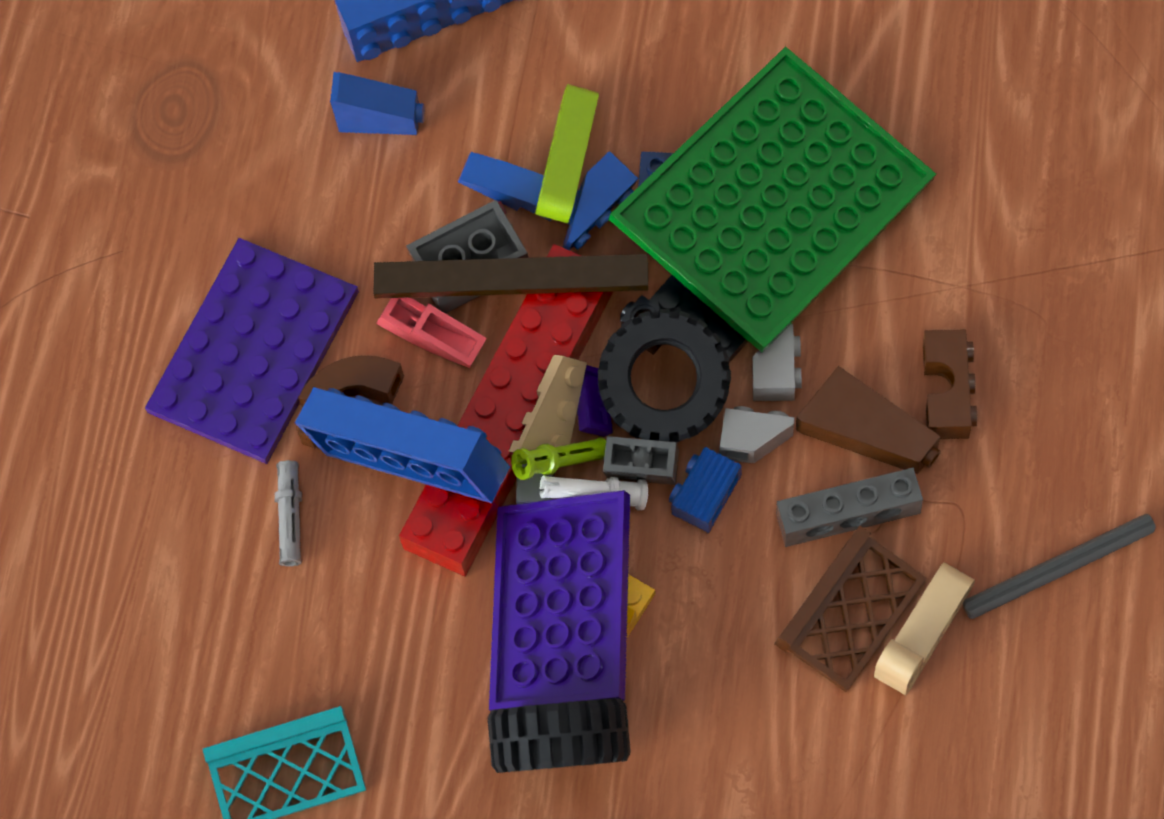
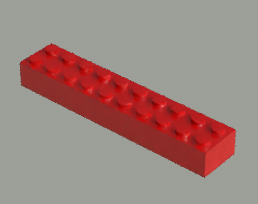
(453, 526)

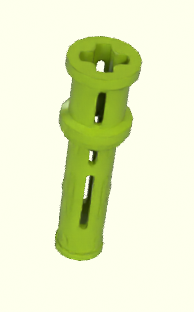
(547, 458)

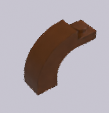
(356, 375)

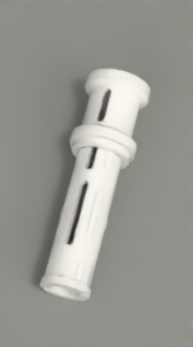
(567, 487)

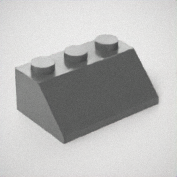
(474, 236)

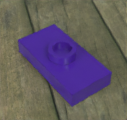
(591, 411)

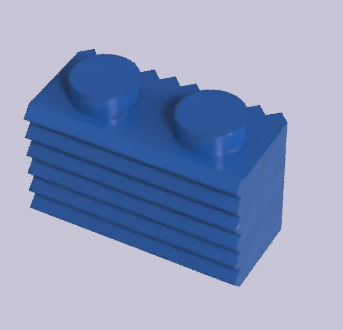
(705, 489)

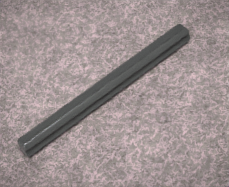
(1059, 566)

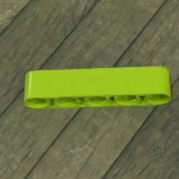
(567, 154)

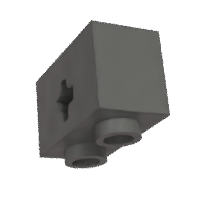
(641, 459)

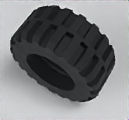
(664, 329)
(559, 735)

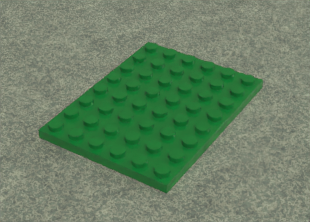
(772, 198)

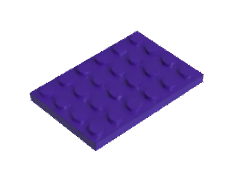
(252, 350)
(560, 601)

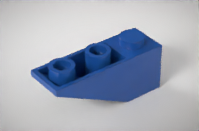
(600, 191)

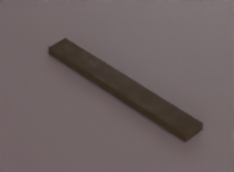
(511, 276)

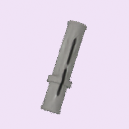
(288, 501)

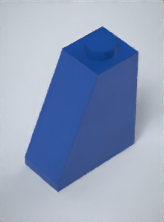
(374, 106)

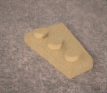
(556, 407)

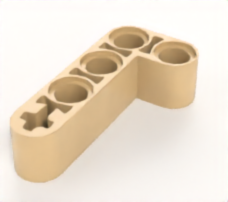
(923, 630)

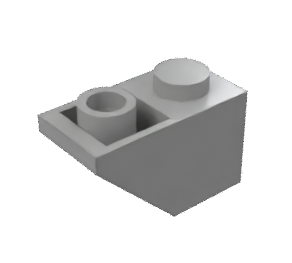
(774, 369)
(752, 434)

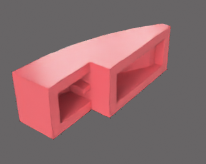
(431, 330)

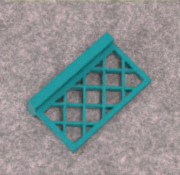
(276, 739)

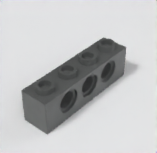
(848, 507)

